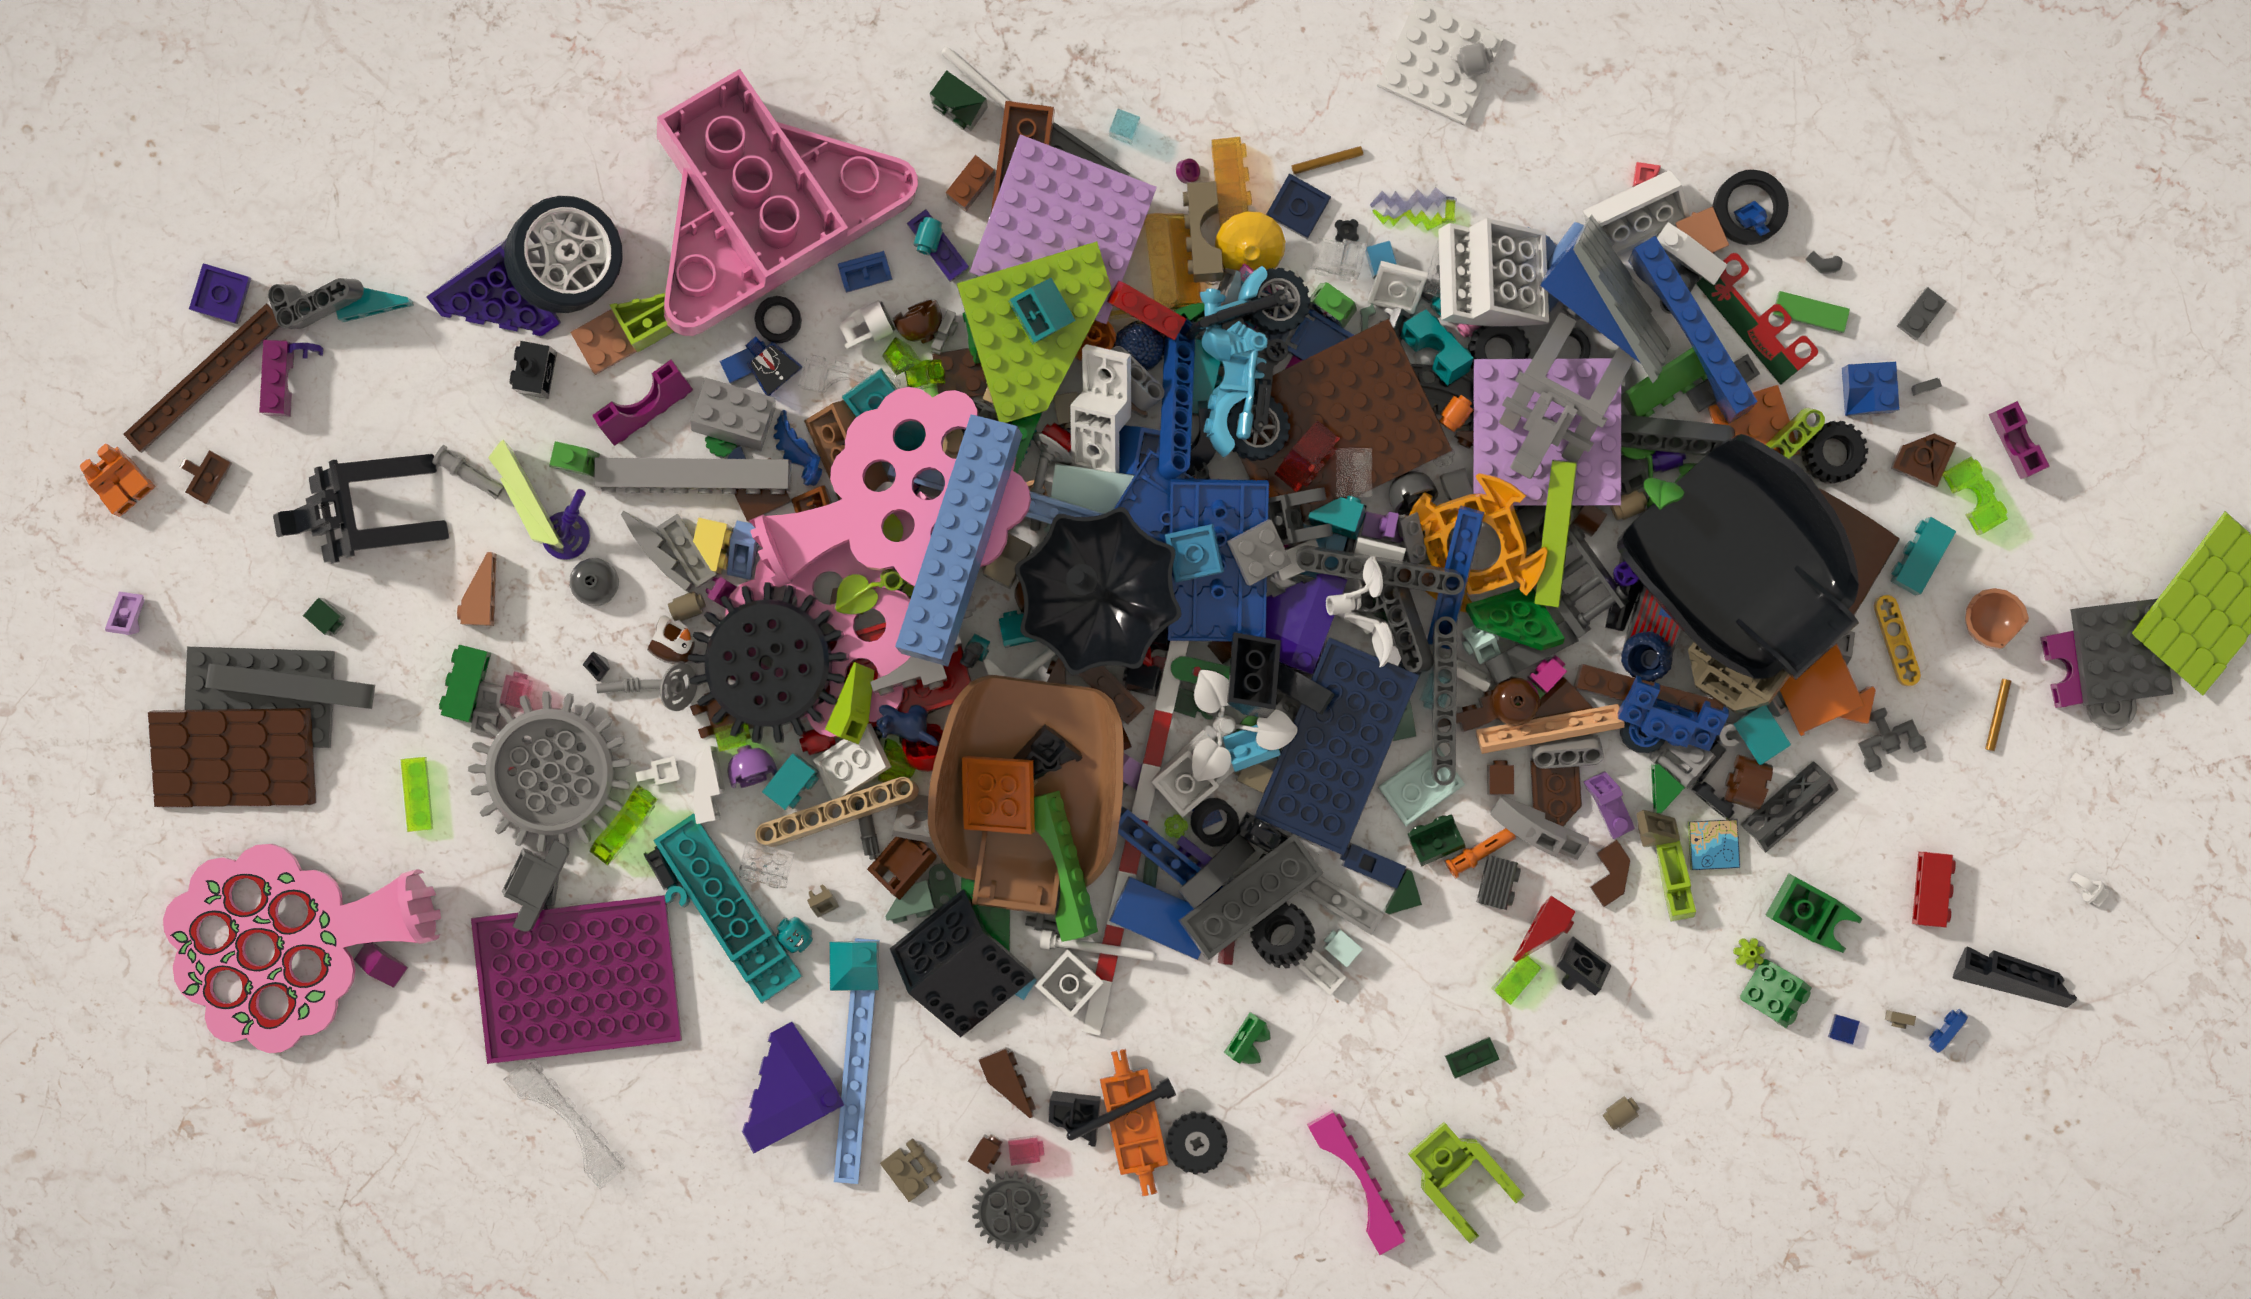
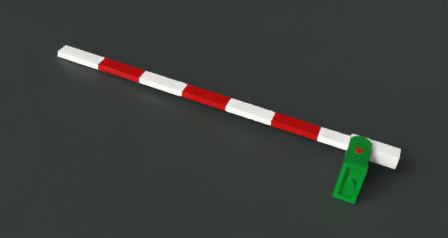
(1176, 668)

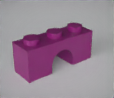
(274, 392)
(2011, 428)
(2062, 647)

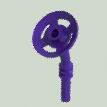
(567, 531)

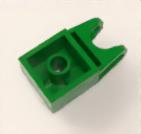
(1817, 918)

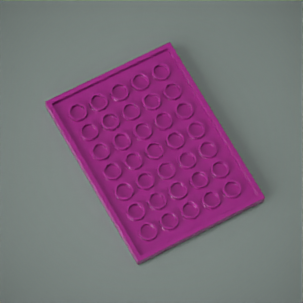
(577, 980)

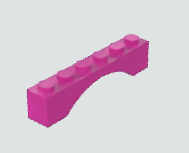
(1380, 1226)

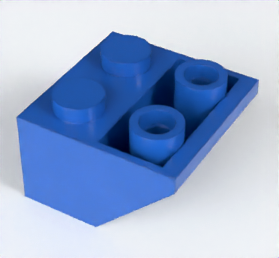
(1134, 447)

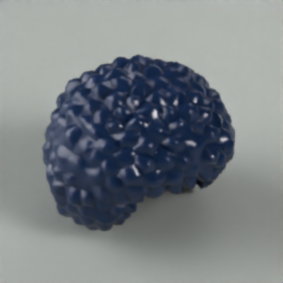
(1142, 343)
(1647, 656)

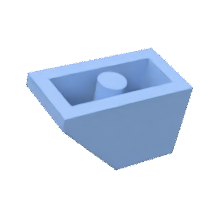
(742, 551)

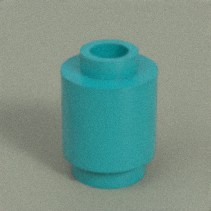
(928, 236)

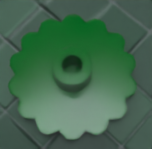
(719, 447)

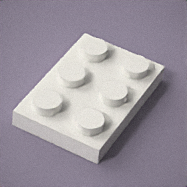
(852, 765)

